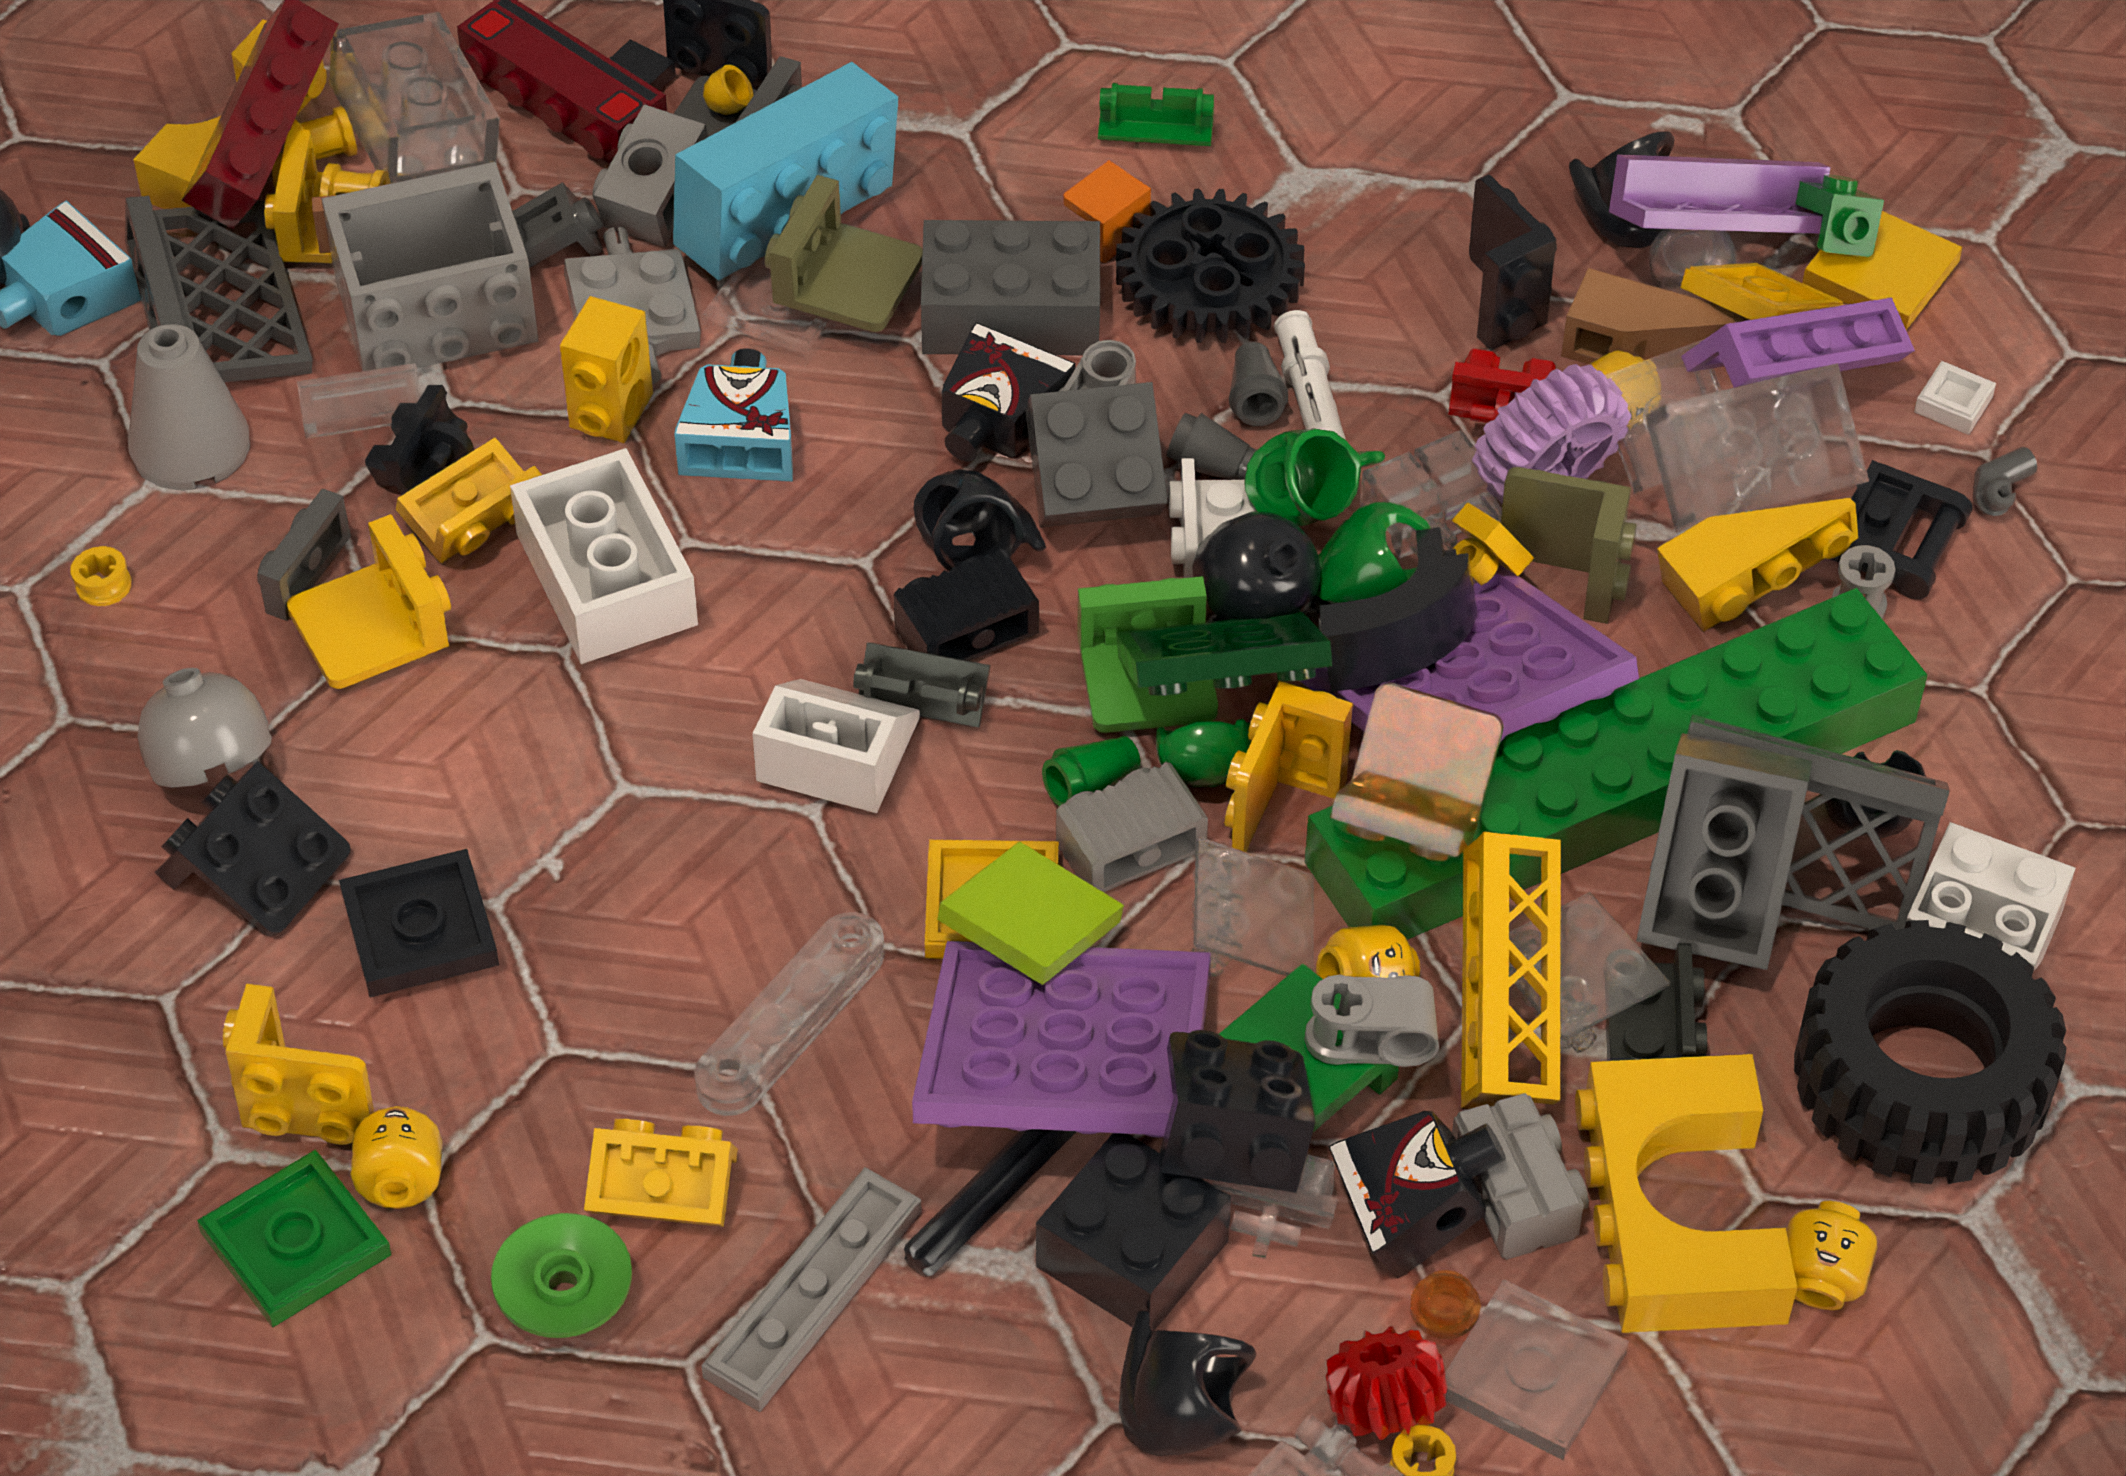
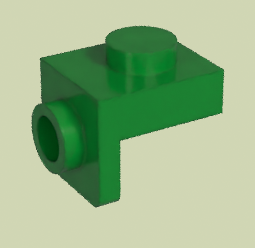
(1848, 214)

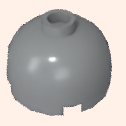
(200, 725)

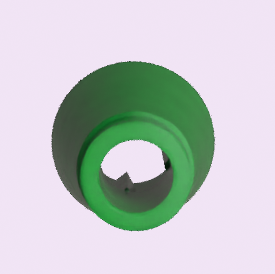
(1089, 767)

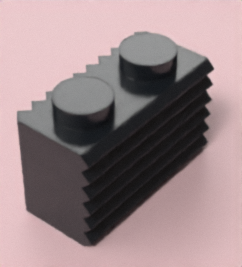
(967, 609)

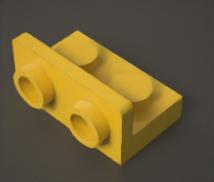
(659, 1174)

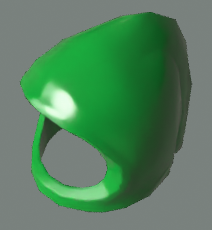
(1306, 475)
(1357, 556)

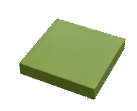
(1030, 912)

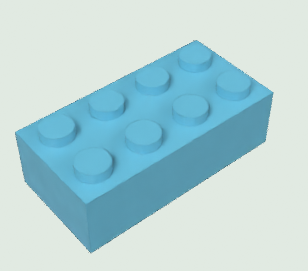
(744, 179)

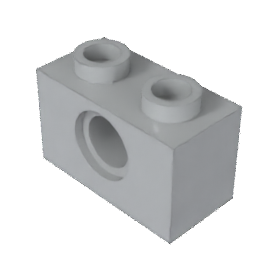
(638, 201)

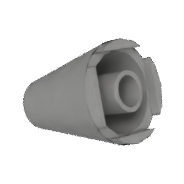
(183, 413)

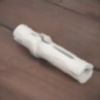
(1307, 371)

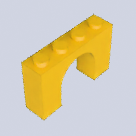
(1659, 1269)

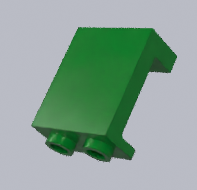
(1283, 1018)

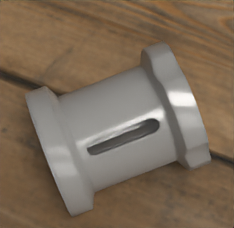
(1877, 578)

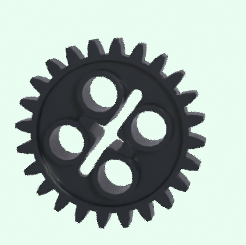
(1210, 265)

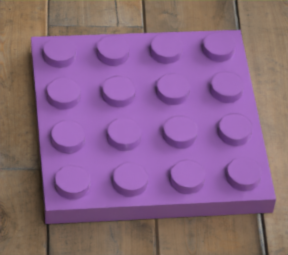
(1518, 661)
(1059, 1053)

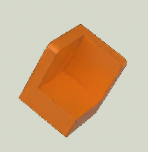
(1112, 199)

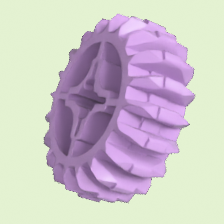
(1555, 427)

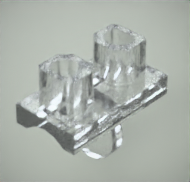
(1309, 1205)

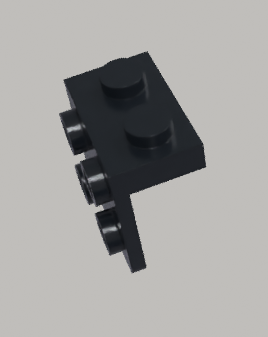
(719, 33)
(1515, 263)
(256, 849)
(1237, 1111)

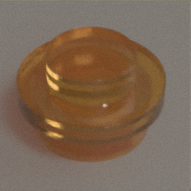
(1445, 1305)

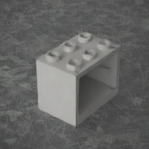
(431, 269)

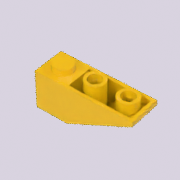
(1744, 555)

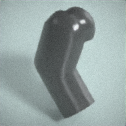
(1995, 478)

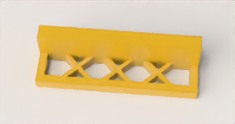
(1486, 969)

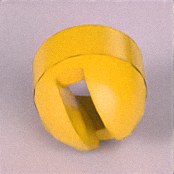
(727, 90)

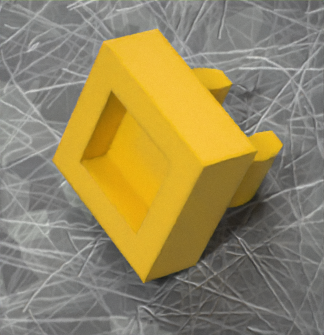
(1488, 545)

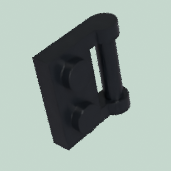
(1886, 512)

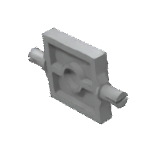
(642, 281)

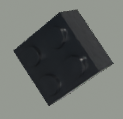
(1132, 1232)

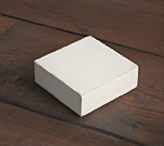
(1955, 397)

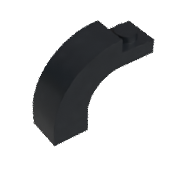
(1405, 627)

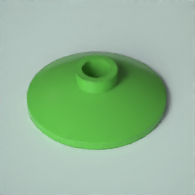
(556, 1252)

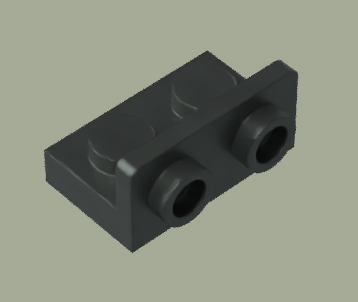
(1665, 1021)

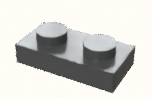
(304, 553)

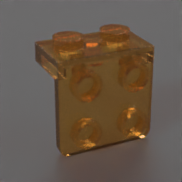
(1420, 772)

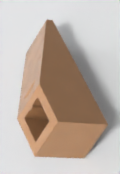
(1635, 319)

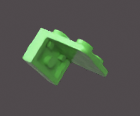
(1111, 692)

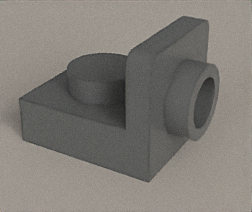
(556, 222)

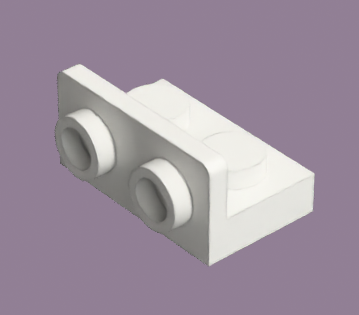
(1202, 509)

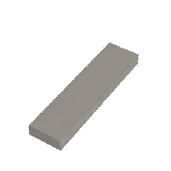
(811, 1289)

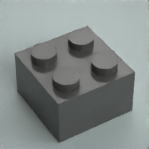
(1096, 454)

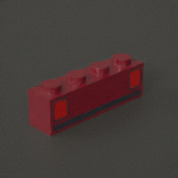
(555, 75)
(260, 112)

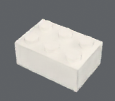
(604, 555)

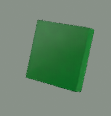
(294, 1238)

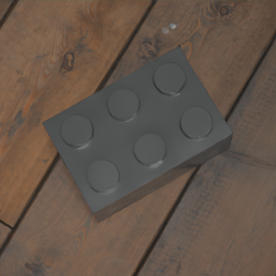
(1013, 277)
(1724, 850)

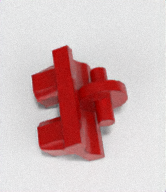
(1483, 387)

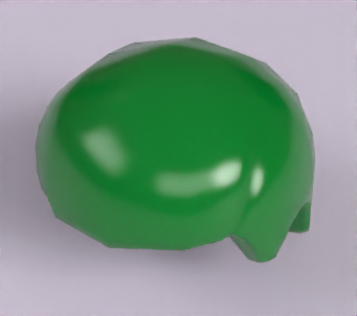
(1202, 750)

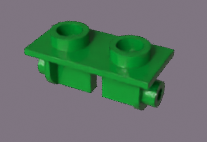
(1178, 118)

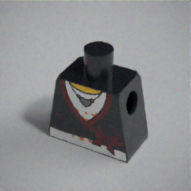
(990, 390)
(1415, 1185)

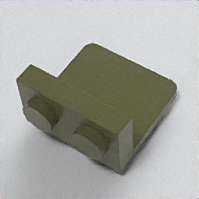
(836, 266)
(1574, 527)

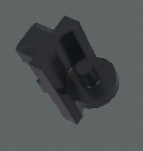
(424, 443)

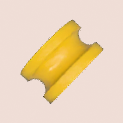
(91, 587)
(1427, 1440)

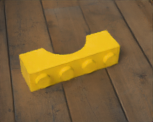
(175, 151)

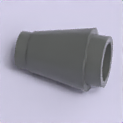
(1256, 386)
(1212, 447)

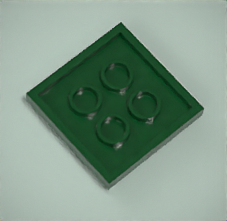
(1223, 652)

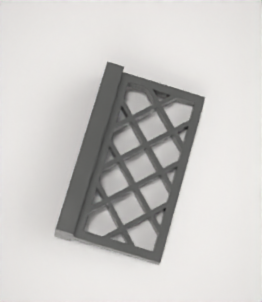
(165, 290)
(1860, 784)

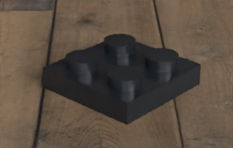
(418, 923)

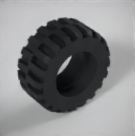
(1915, 1119)

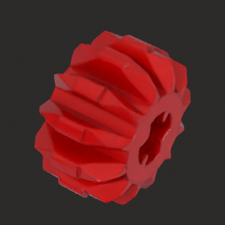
(1386, 1383)

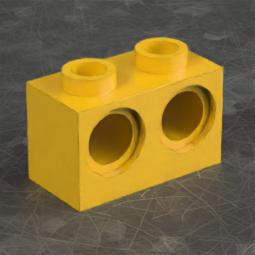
(606, 369)

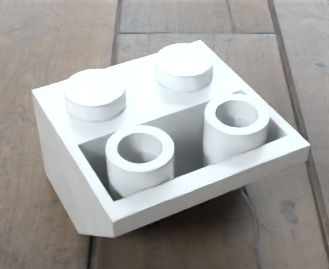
(831, 743)
(1994, 891)

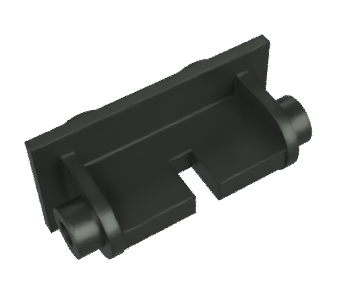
(928, 682)

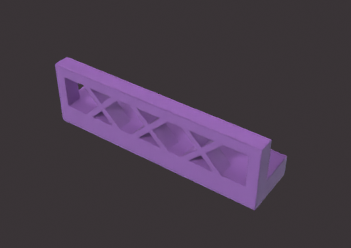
(1714, 193)
(1802, 341)

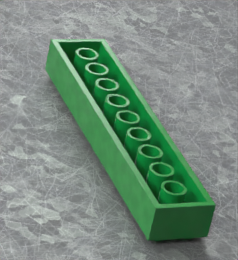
(1606, 765)

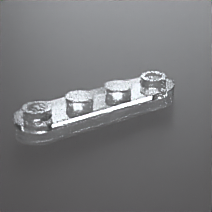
(789, 1013)

